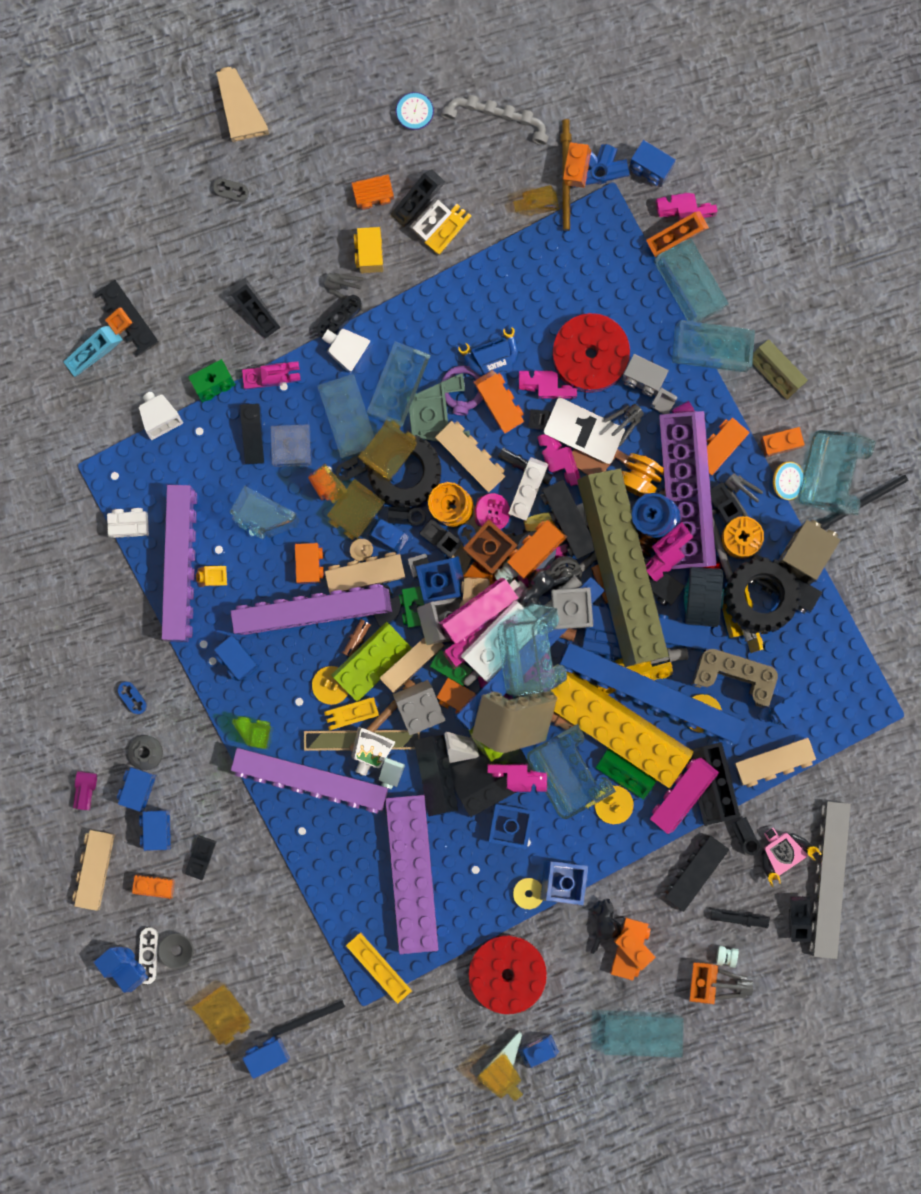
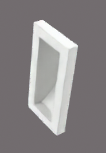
(460, 747)

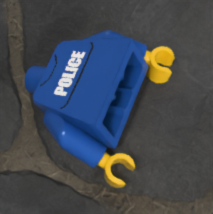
(494, 356)

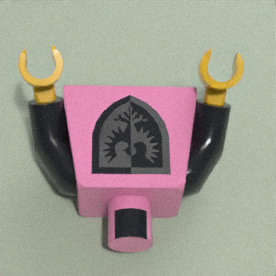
(784, 853)

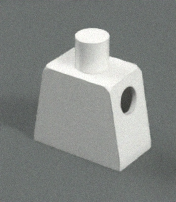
(345, 347)
(158, 415)

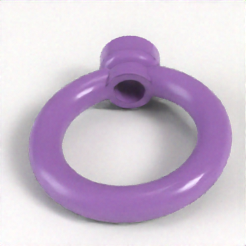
(460, 407)

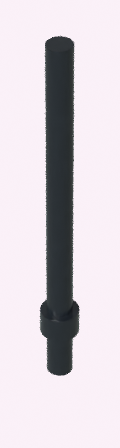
(825, 523)

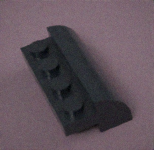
(719, 799)

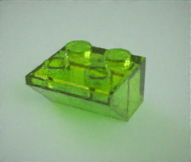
(254, 734)

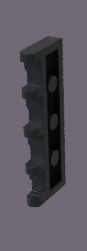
(138, 329)

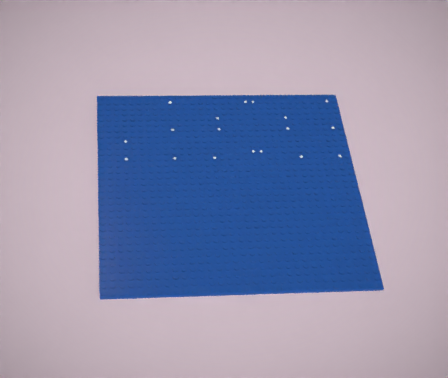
(343, 851)

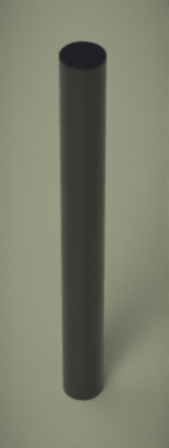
(308, 1018)

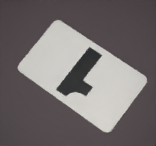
(583, 430)

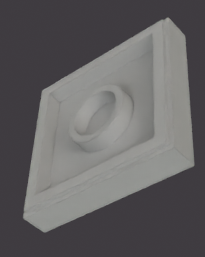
(573, 607)

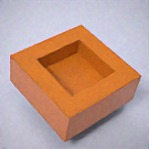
(118, 321)

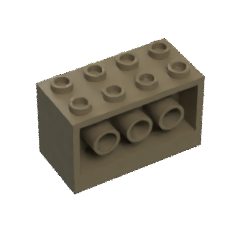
(809, 551)

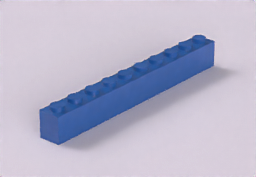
(674, 632)
(653, 693)
(468, 713)

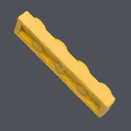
(379, 968)

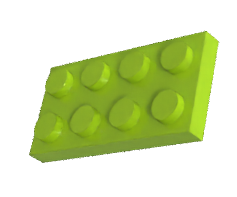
(371, 661)

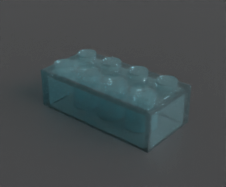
(691, 281)
(713, 346)
(346, 415)
(643, 1035)

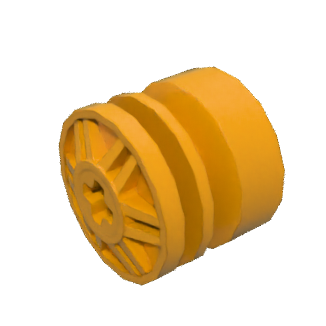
(641, 475)
(440, 502)
(736, 547)

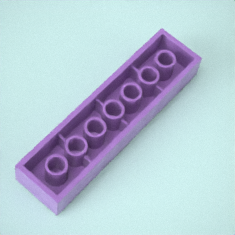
(689, 483)
(178, 563)
(311, 611)
(309, 779)
(412, 874)

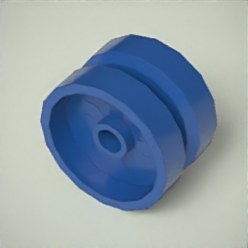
(655, 515)

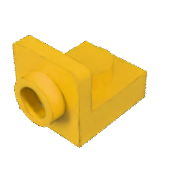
(211, 576)

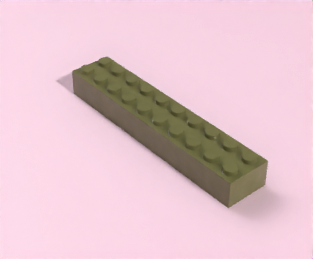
(622, 567)

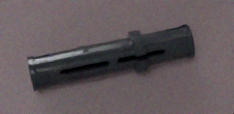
(520, 463)
(740, 918)

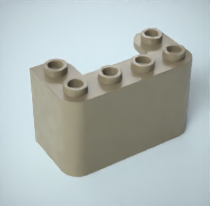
(760, 676)
(513, 723)

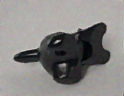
(539, 583)
(606, 925)

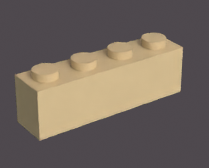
(467, 453)
(364, 574)
(774, 762)
(94, 870)

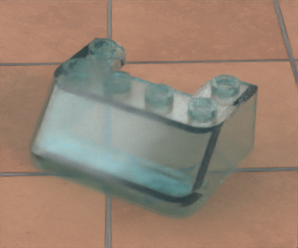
(831, 471)
(262, 515)
(527, 651)
(568, 778)

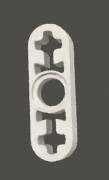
(155, 951)

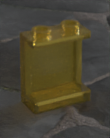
(388, 450)
(355, 510)
(223, 1014)

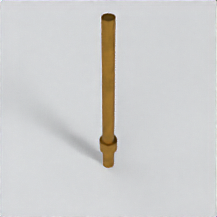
(565, 139)

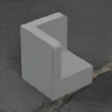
(664, 401)
(415, 561)

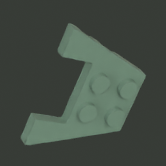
(429, 408)

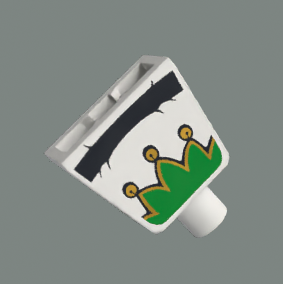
(370, 750)

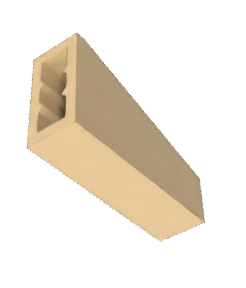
(241, 112)
(410, 664)

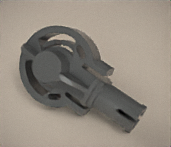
(561, 568)

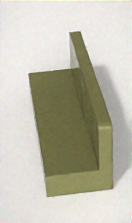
(778, 369)

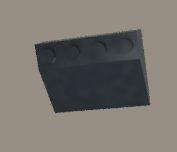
(478, 787)

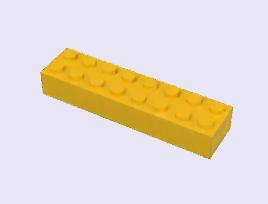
(621, 729)

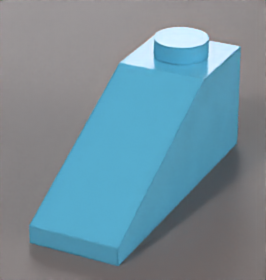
(92, 350)

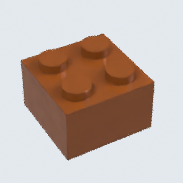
(490, 547)

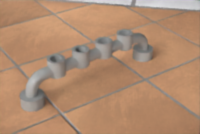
(490, 108)

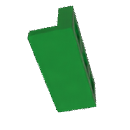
(626, 773)

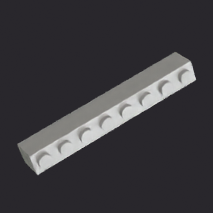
(830, 880)

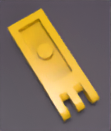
(447, 230)
(352, 713)

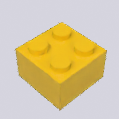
(369, 247)

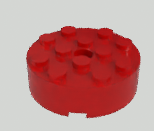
(594, 333)
(513, 994)

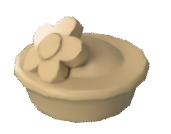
(361, 549)

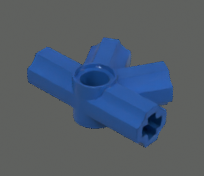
(605, 162)

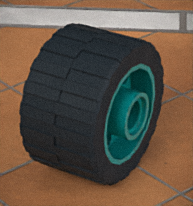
(703, 596)

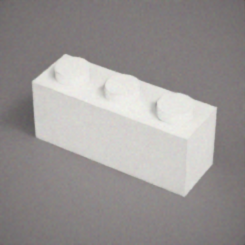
(528, 488)

